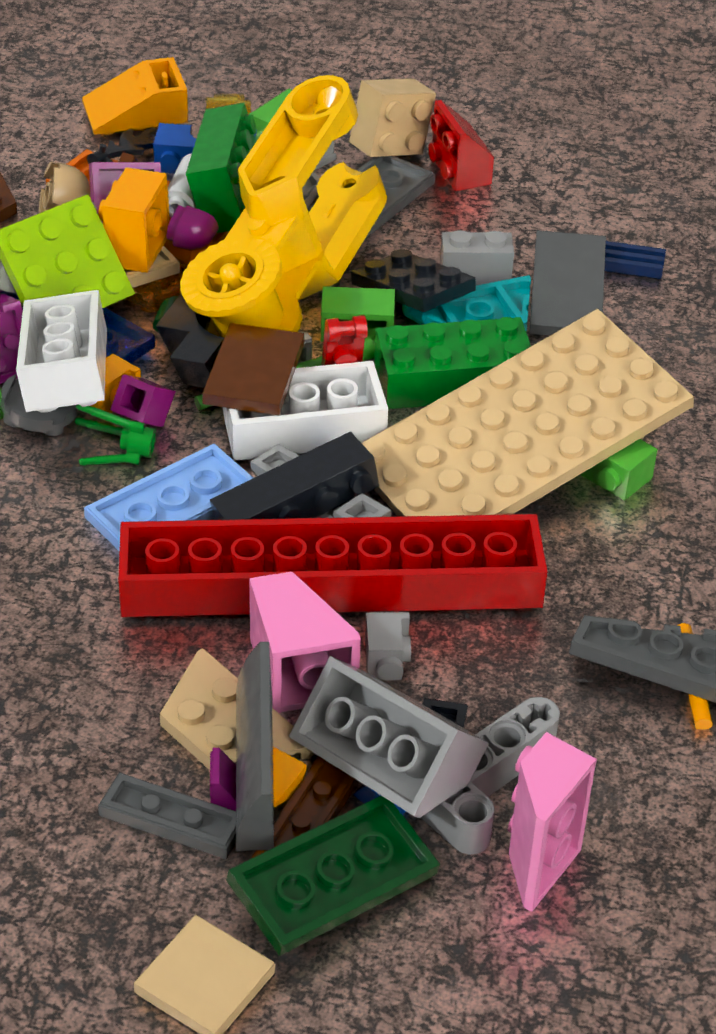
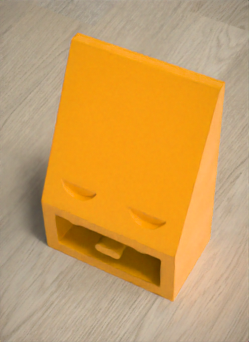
(139, 98)

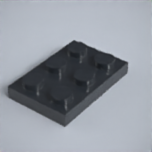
(416, 280)

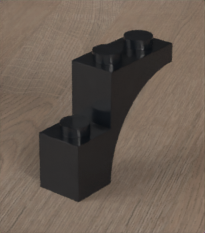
(190, 342)

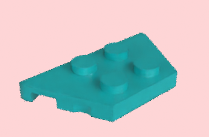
(488, 302)

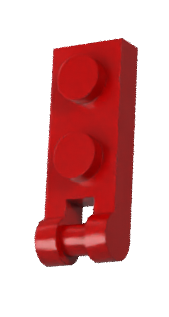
(344, 340)

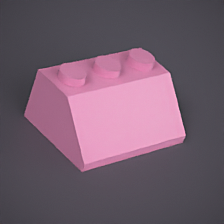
(548, 814)

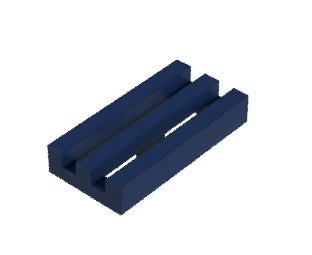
(634, 259)

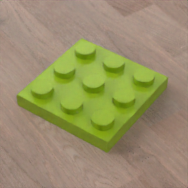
(63, 254)

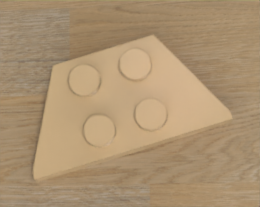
(204, 712)

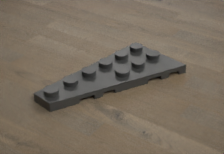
(664, 657)

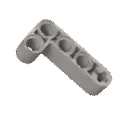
(468, 815)

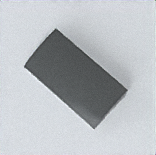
(254, 753)

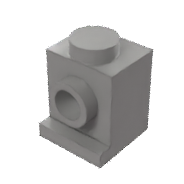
(387, 644)

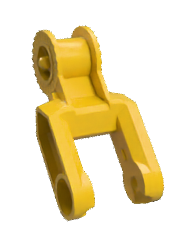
(276, 246)

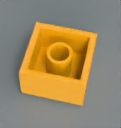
(137, 217)

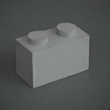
(479, 254)

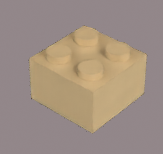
(392, 117)

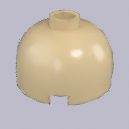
(64, 185)

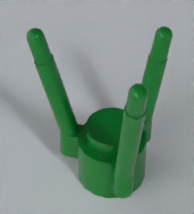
(135, 437)

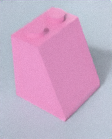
(300, 636)

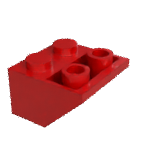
(459, 150)

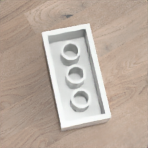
(62, 351)
(317, 409)

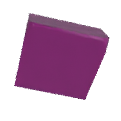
(222, 780)

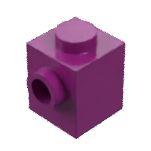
(142, 400)

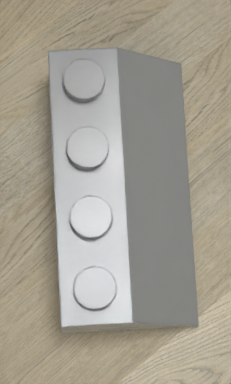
(386, 739)

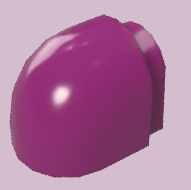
(191, 228)

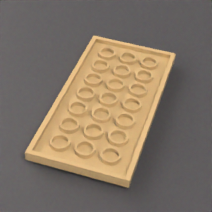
(526, 424)

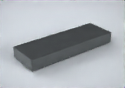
(170, 815)

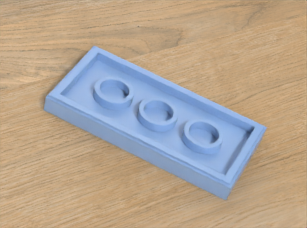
(169, 494)

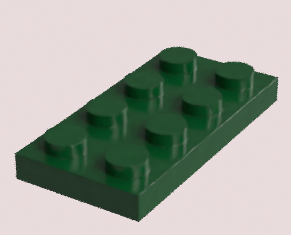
(332, 873)

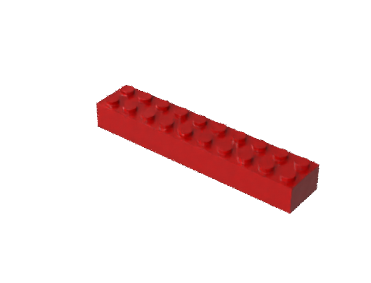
(345, 561)

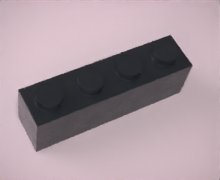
(304, 484)

